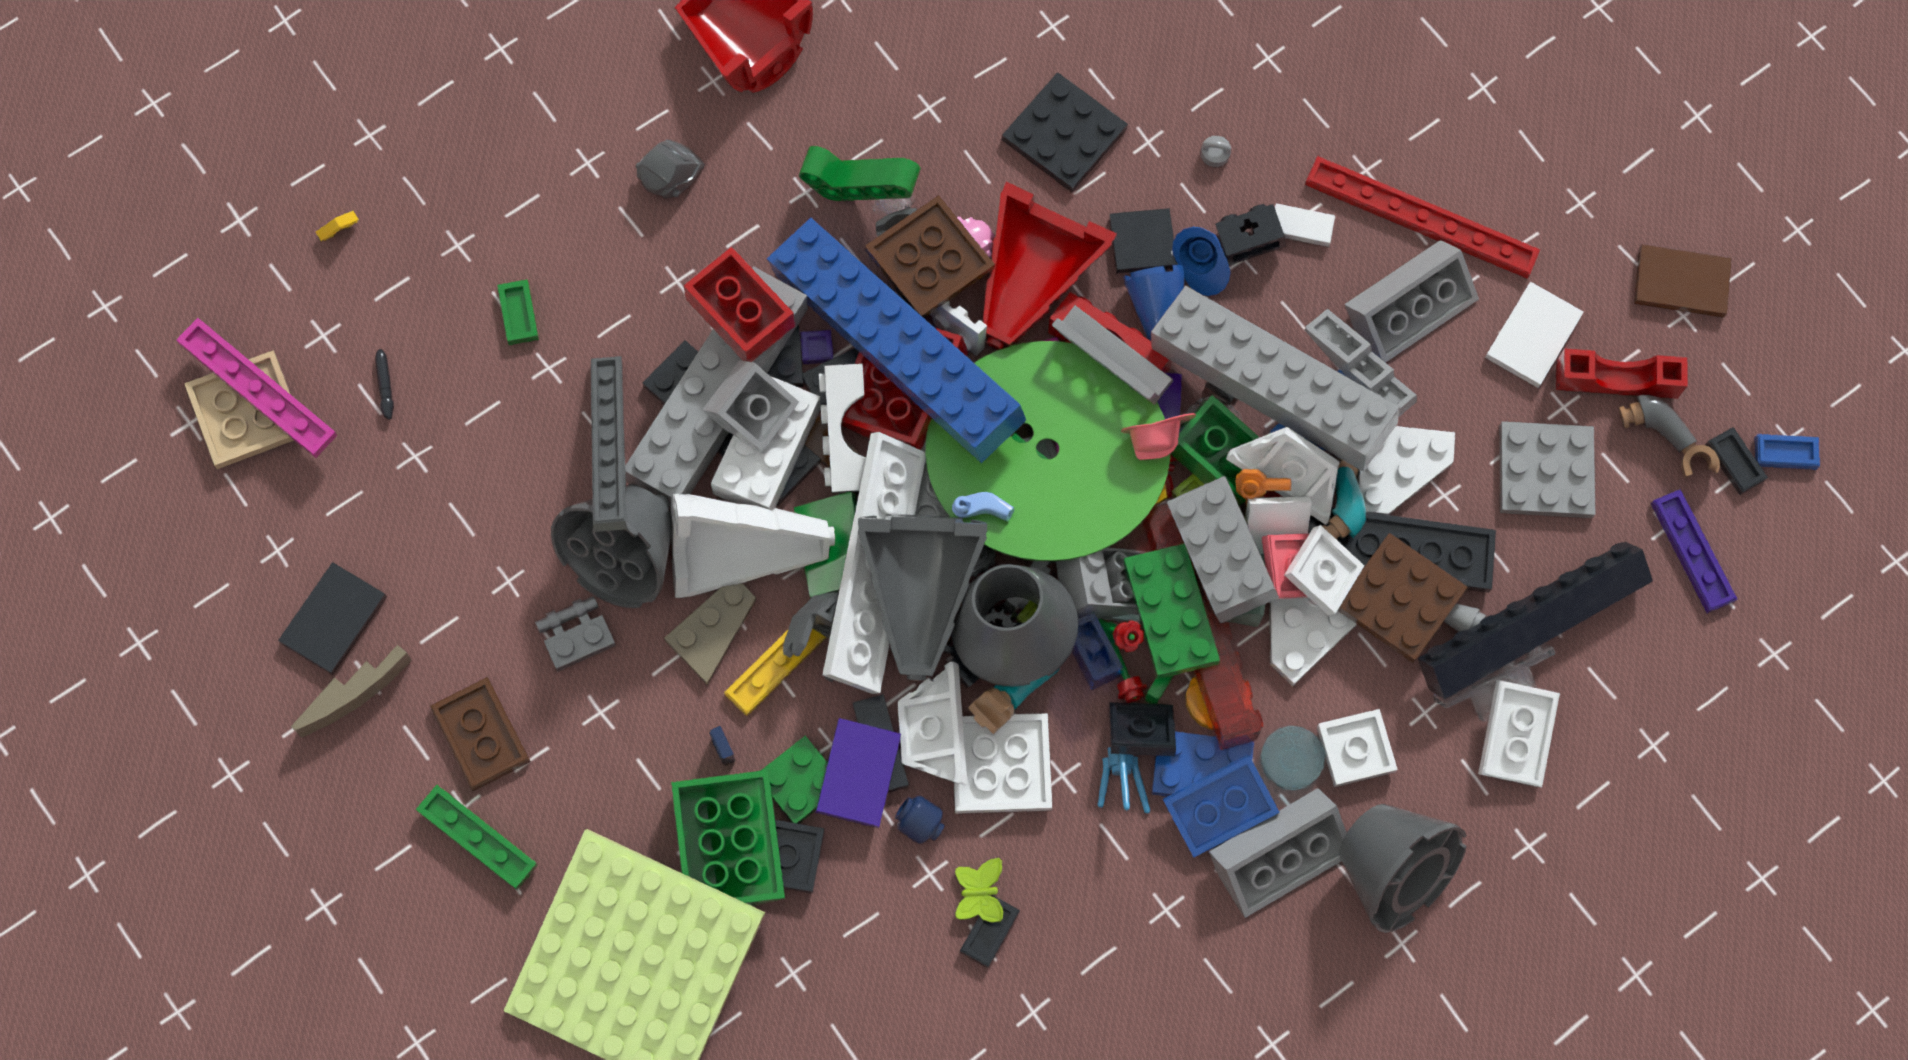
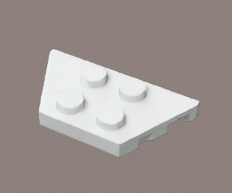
(1292, 456)
(934, 727)

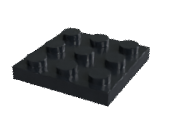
(1064, 132)

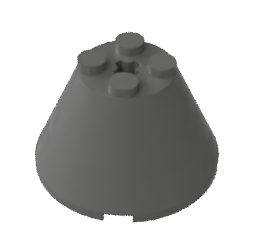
(617, 564)

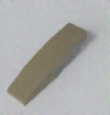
(342, 699)

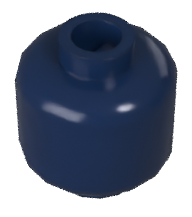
(919, 819)

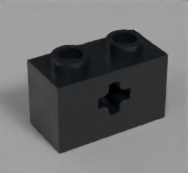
(1239, 245)

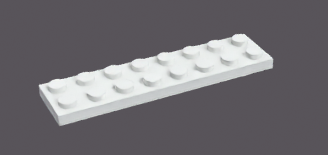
(857, 636)

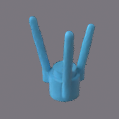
(1121, 766)

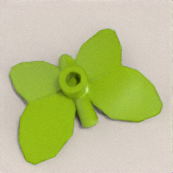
(977, 891)

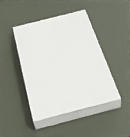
(1534, 334)
(1519, 733)

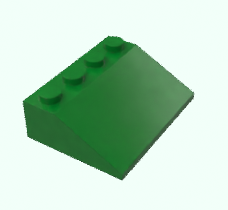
(730, 835)

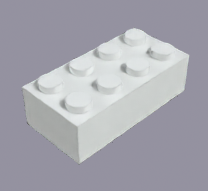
(758, 476)

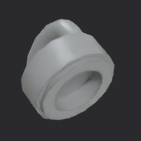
(1215, 151)

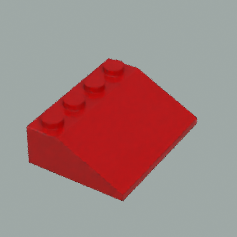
(888, 408)

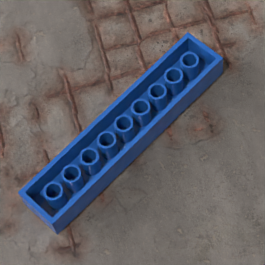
(897, 340)

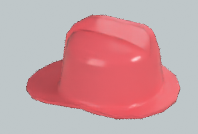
(1158, 438)

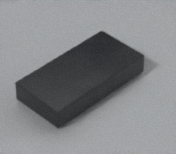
(1737, 461)
(987, 937)

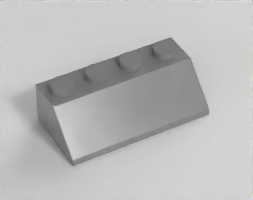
(1413, 300)
(1280, 852)

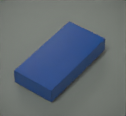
(1787, 451)

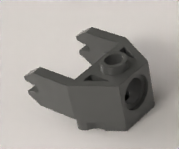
(816, 615)

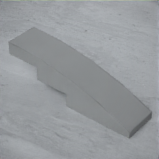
(1357, 361)

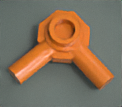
(1254, 484)

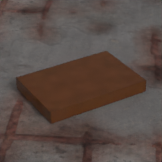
(1682, 281)
(480, 734)

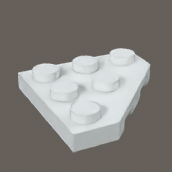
(1404, 467)
(1302, 635)

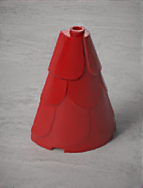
(1035, 263)

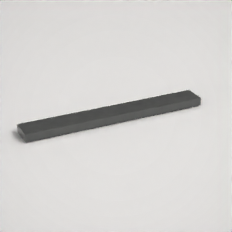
(608, 444)

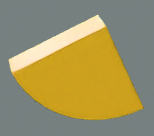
(337, 224)

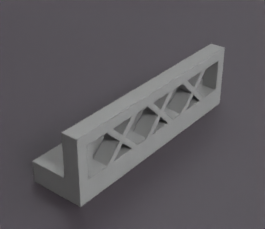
(1113, 354)

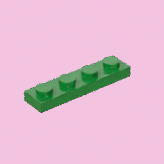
(476, 837)

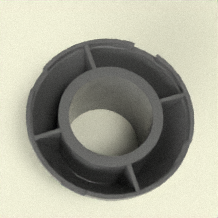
(1021, 652)
(1400, 862)

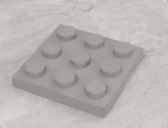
(1547, 469)

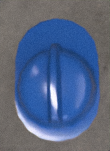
(1202, 260)

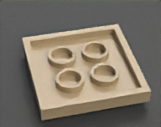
(232, 424)

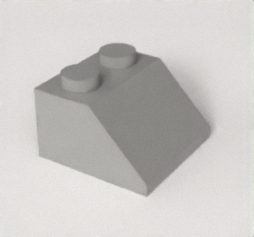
(750, 405)

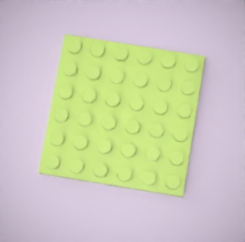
(633, 957)

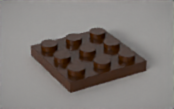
(929, 257)
(1401, 598)

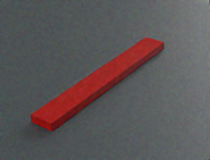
(1422, 217)

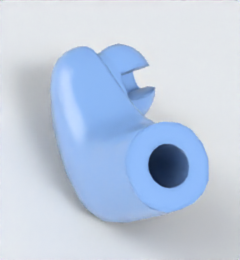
(982, 504)

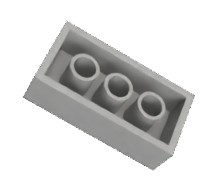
(1222, 549)

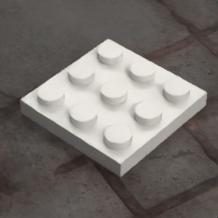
(1006, 768)

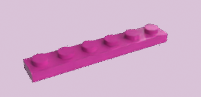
(256, 387)

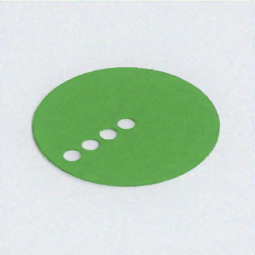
(1083, 495)

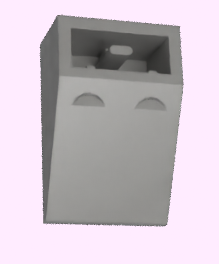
(1099, 583)

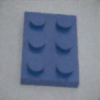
(1194, 760)
(1221, 805)

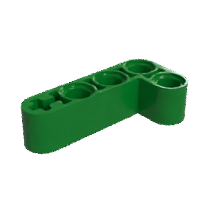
(858, 178)

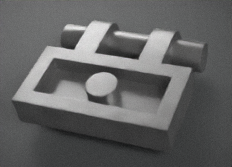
(578, 642)

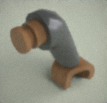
(1659, 415)

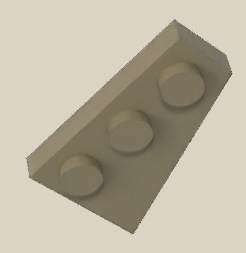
(711, 628)

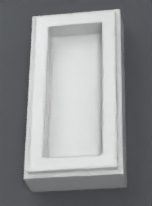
(1305, 225)

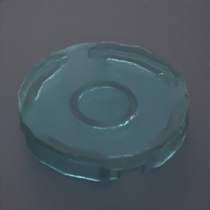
(1292, 757)

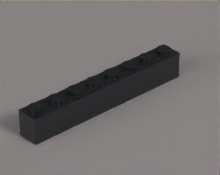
(1535, 619)

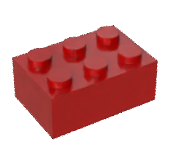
(739, 305)

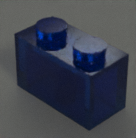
(1095, 653)

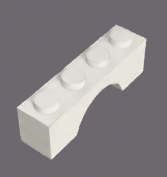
(843, 388)

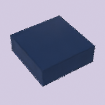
(722, 746)

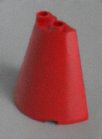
(749, 39)

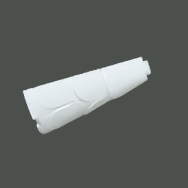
(734, 543)

